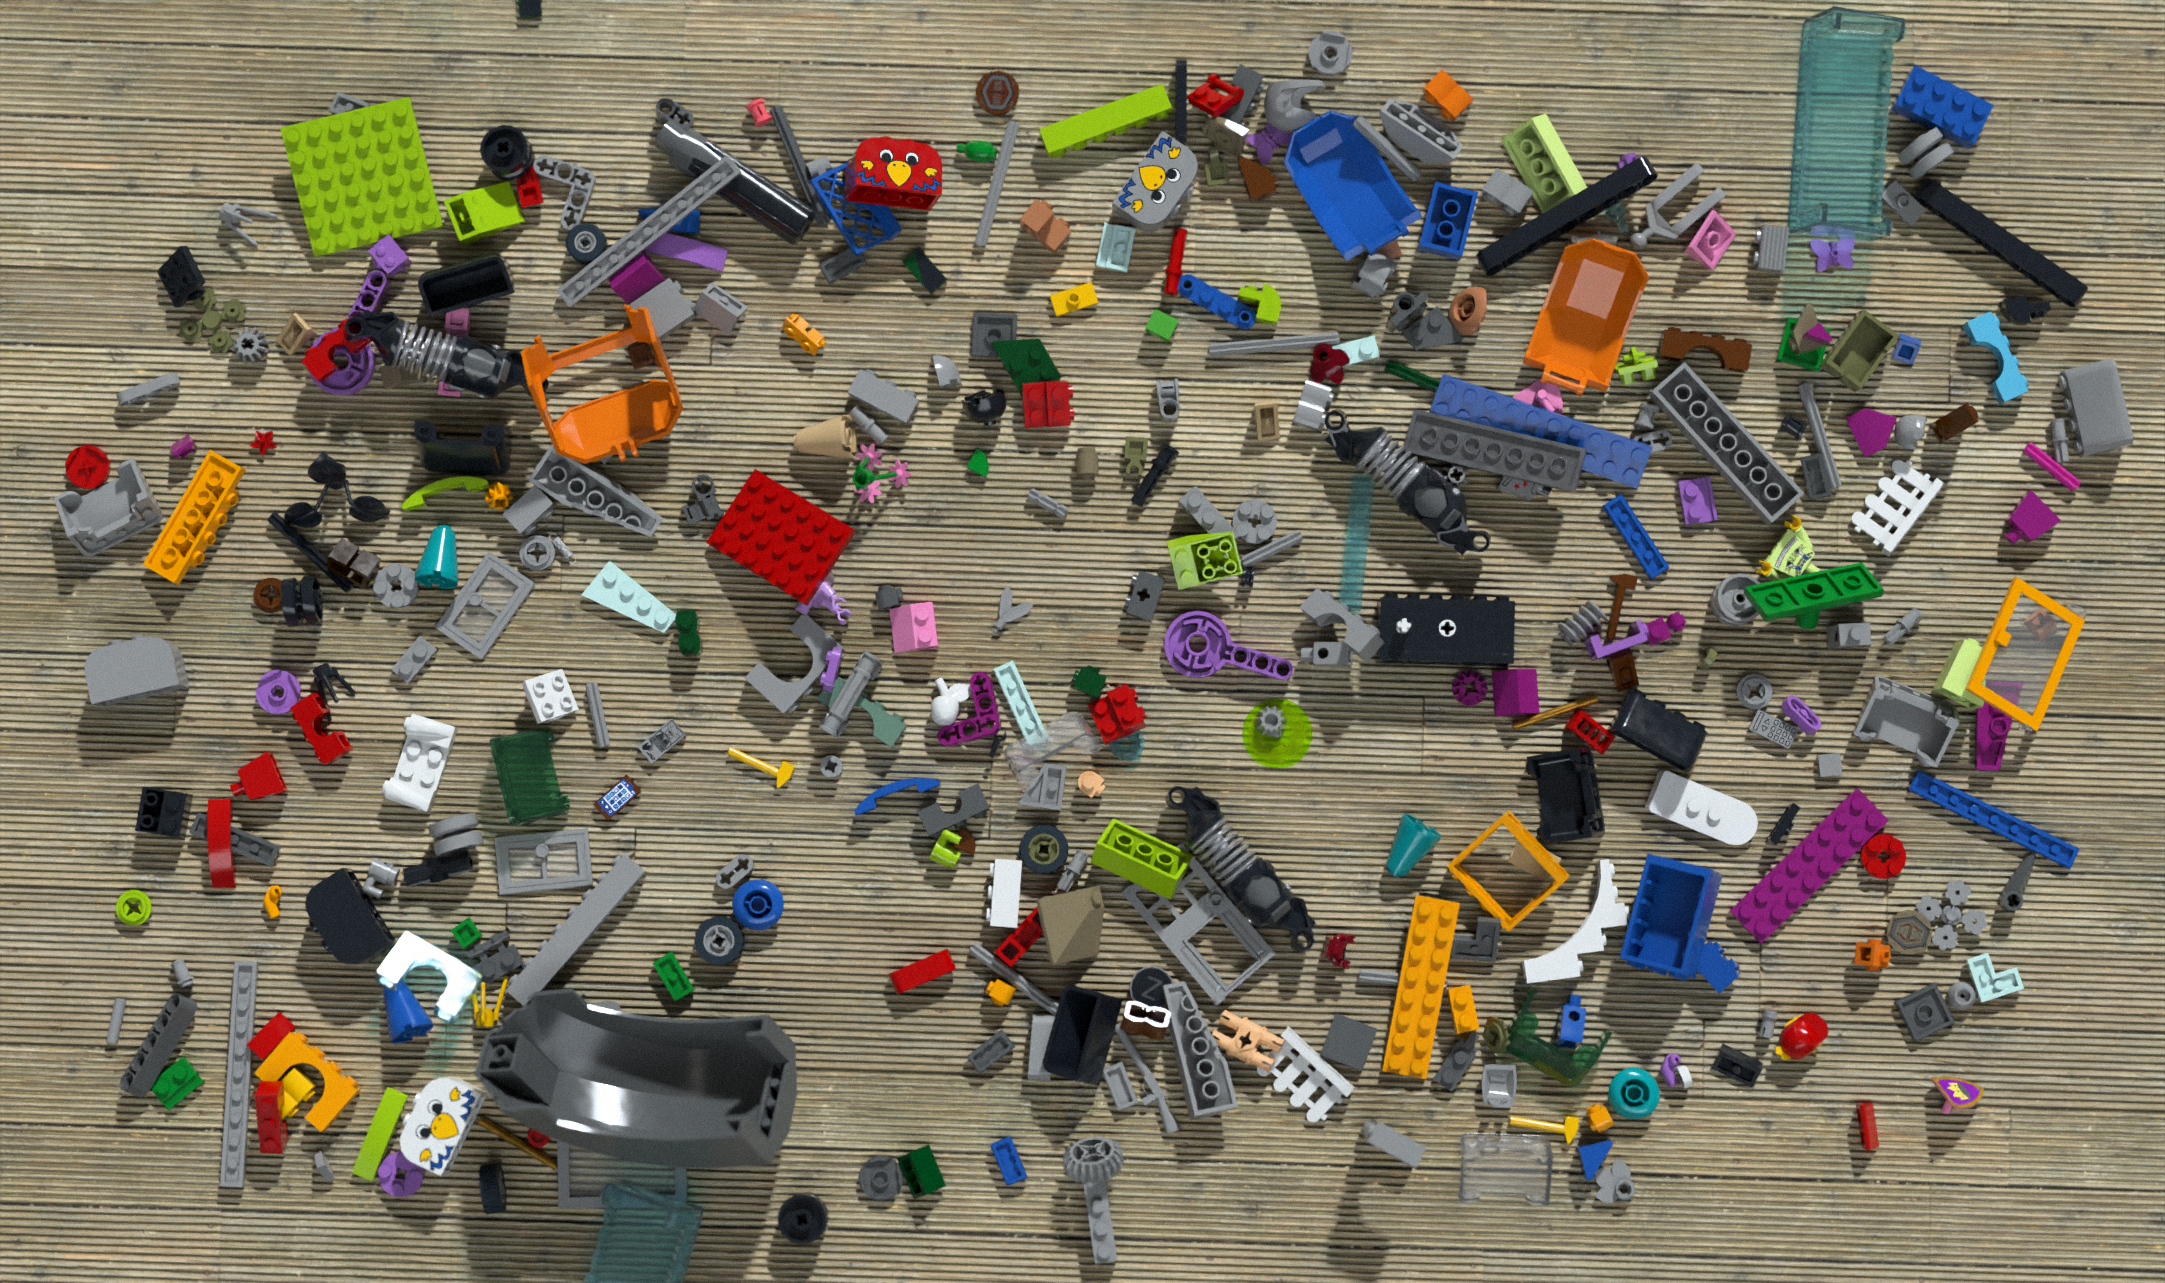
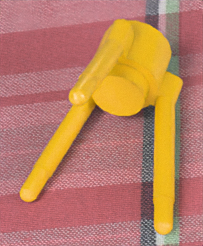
(484, 1015)

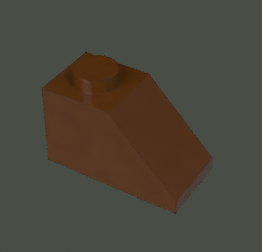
(1257, 180)

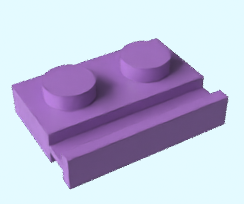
(1697, 501)

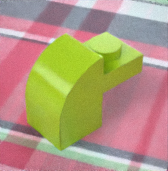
(1268, 302)

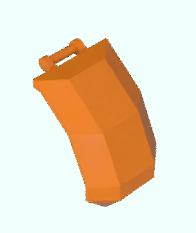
(1586, 315)

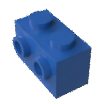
(1716, 967)

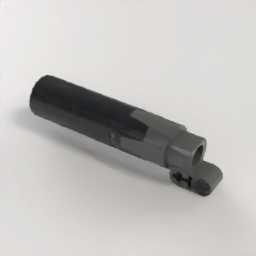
(747, 192)

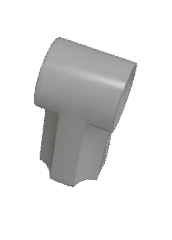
(819, 167)

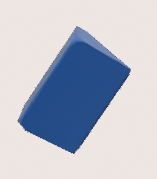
(1906, 348)

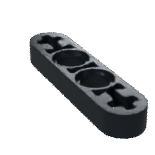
(1181, 101)

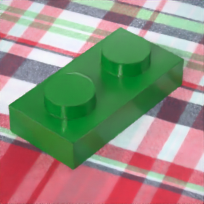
(673, 976)

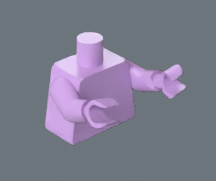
(826, 597)

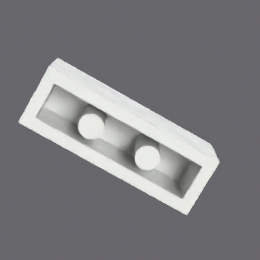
(1004, 893)

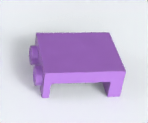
(1597, 651)

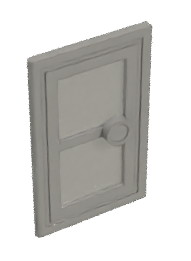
(485, 605)
(543, 861)

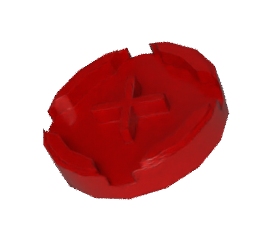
(87, 467)

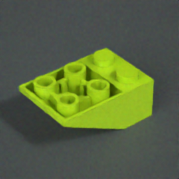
(484, 212)
(1204, 558)

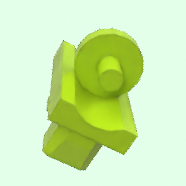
(1645, 366)

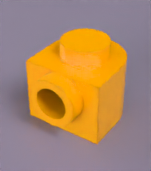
(1000, 992)
(1599, 1118)

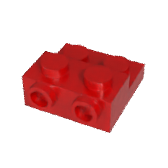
(1047, 404)
(1117, 714)

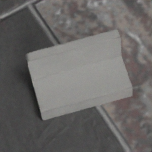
(720, 308)

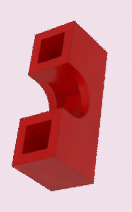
(320, 359)
(308, 715)
(1021, 939)
(271, 1127)

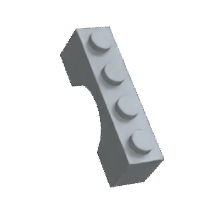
(1360, 638)
(1100, 1222)

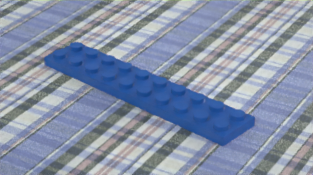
(1606, 453)

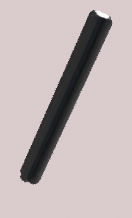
(308, 550)

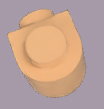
(1091, 783)

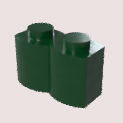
(688, 627)

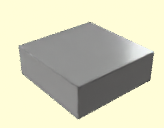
(1829, 765)

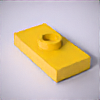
(1074, 299)

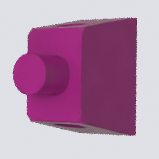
(2029, 519)

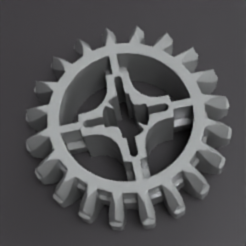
(1093, 1160)

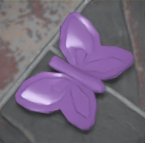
(1266, 140)
(1833, 254)

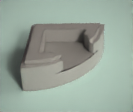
(323, 1166)

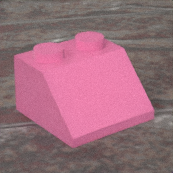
(914, 627)

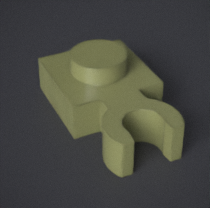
(1135, 451)

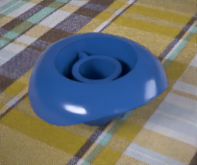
(758, 904)

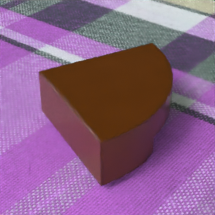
(966, 843)

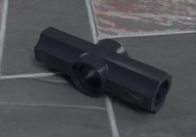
(438, 869)

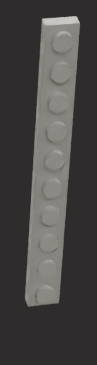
(649, 231)
(239, 1074)

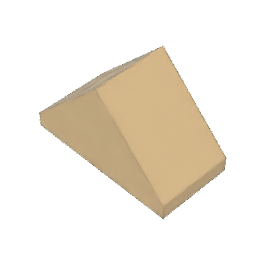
(295, 334)
(1267, 420)

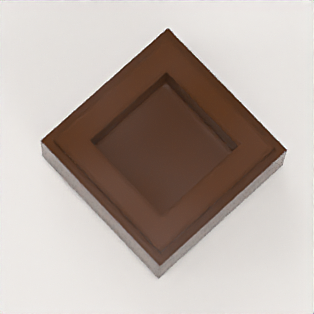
(641, 355)

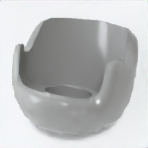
(1909, 430)

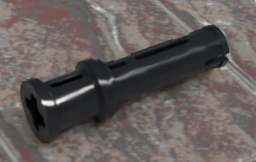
(1159, 466)

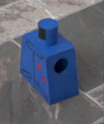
(1568, 1032)

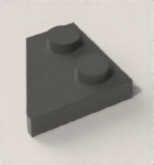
(1431, 331)

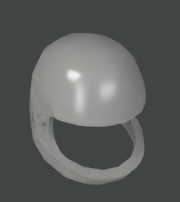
(1284, 103)

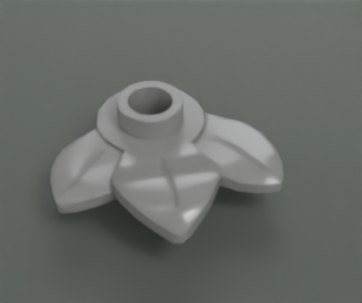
(1611, 1180)

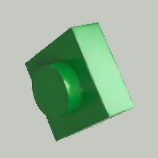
(466, 933)

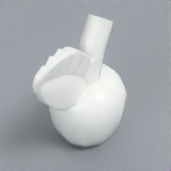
(946, 706)

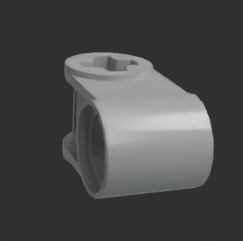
(1168, 395)

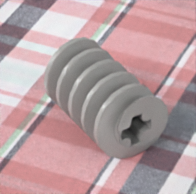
(1581, 622)

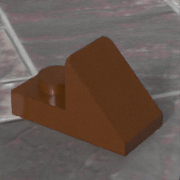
(1622, 669)

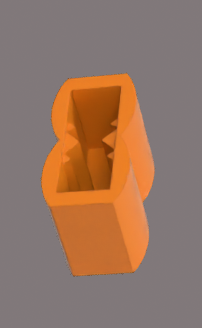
(1447, 96)

